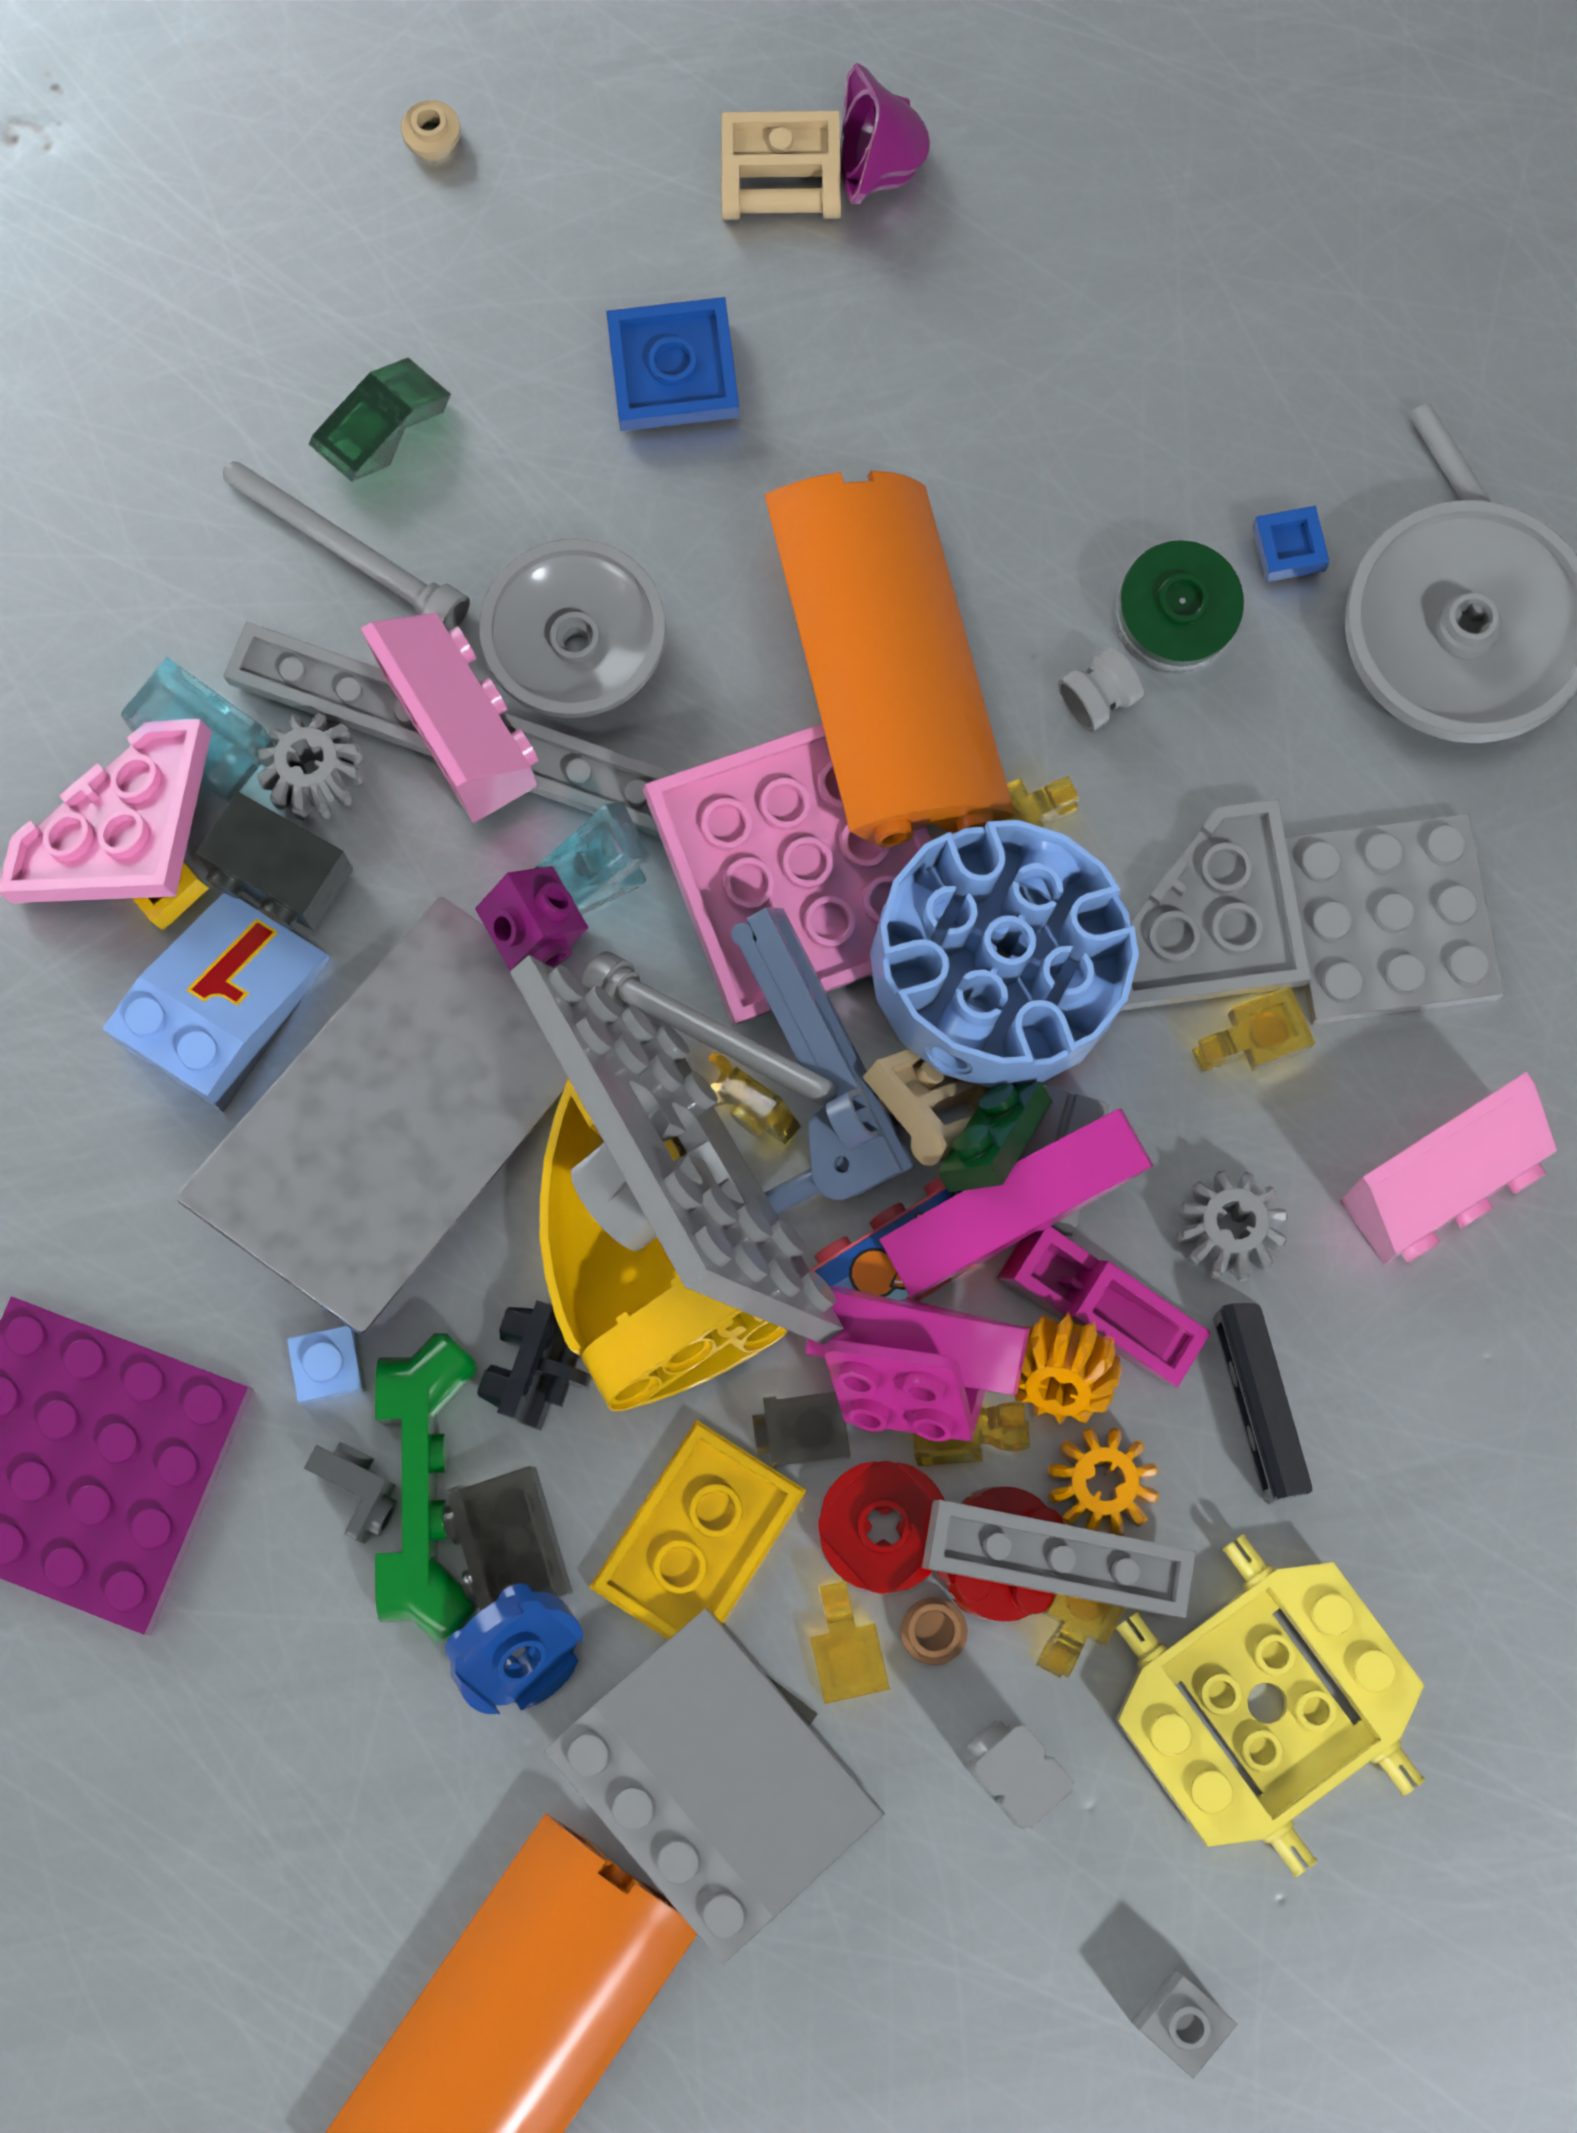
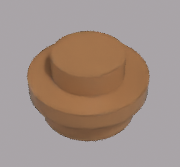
(934, 1631)

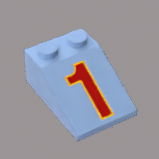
(216, 999)

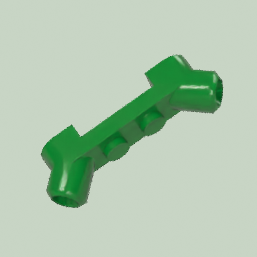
(413, 1581)

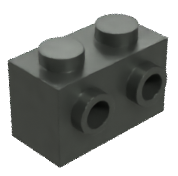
(273, 862)

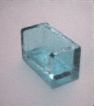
(235, 736)

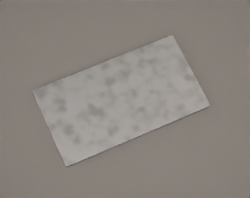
(385, 1122)

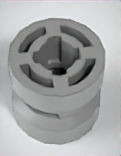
(1103, 688)

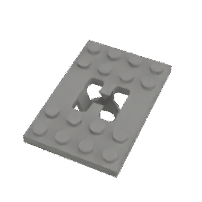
(702, 1204)

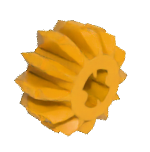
(1068, 1370)
(1084, 1471)

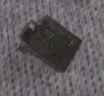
(801, 1430)

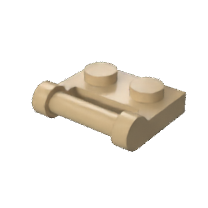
(780, 147)
(914, 1094)

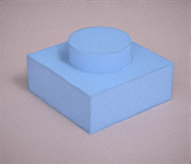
(326, 1365)

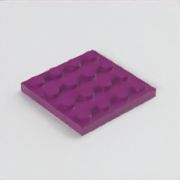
(103, 1463)

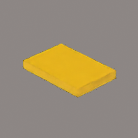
(698, 1534)

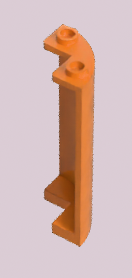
(888, 656)
(526, 1999)

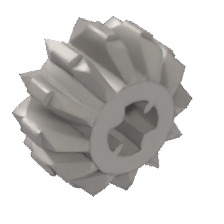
(286, 768)
(1243, 1207)

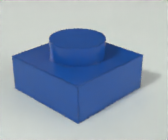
(1290, 543)

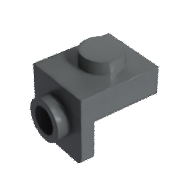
(351, 1472)

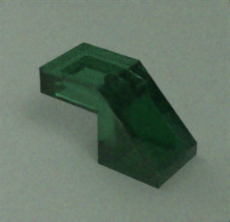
(373, 418)

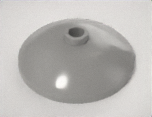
(563, 594)

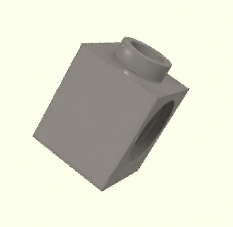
(1184, 2023)

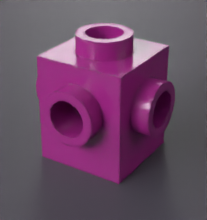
(532, 916)

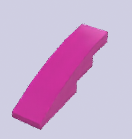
(1033, 1197)

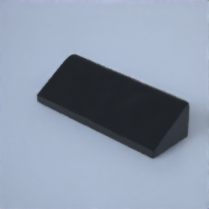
(1262, 1402)

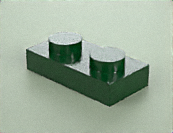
(995, 1136)

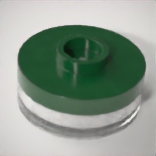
(1178, 606)

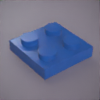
(673, 364)

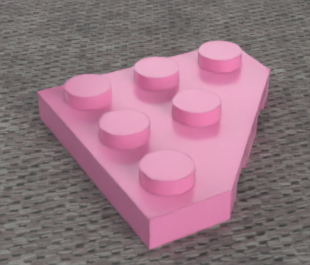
(118, 825)

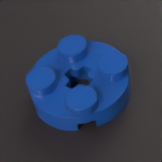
(518, 1619)

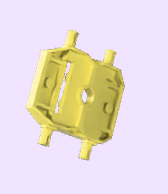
(1312, 1740)

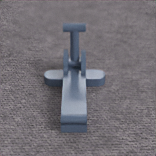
(853, 1136)

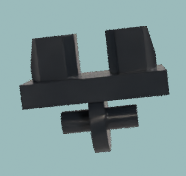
(540, 1371)

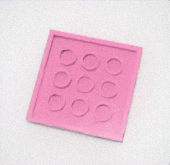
(774, 836)

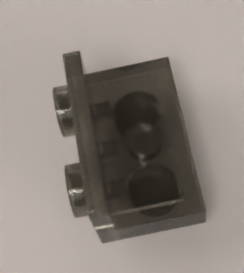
(505, 1537)

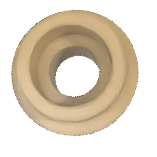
(433, 143)

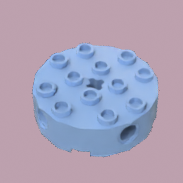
(1017, 894)

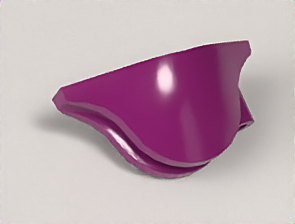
(879, 137)

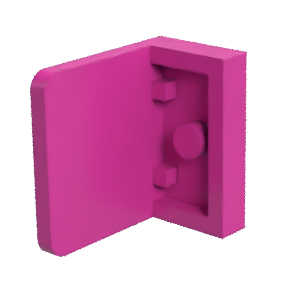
(903, 1391)

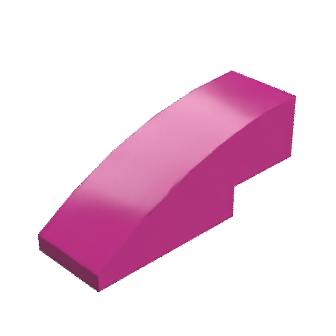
(1072, 1281)
(985, 1348)

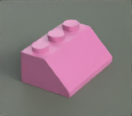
(453, 711)
(1453, 1172)

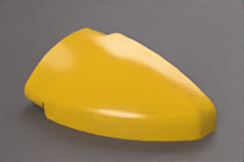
(625, 1306)

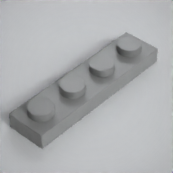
(1058, 1559)

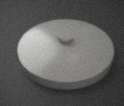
(1466, 621)

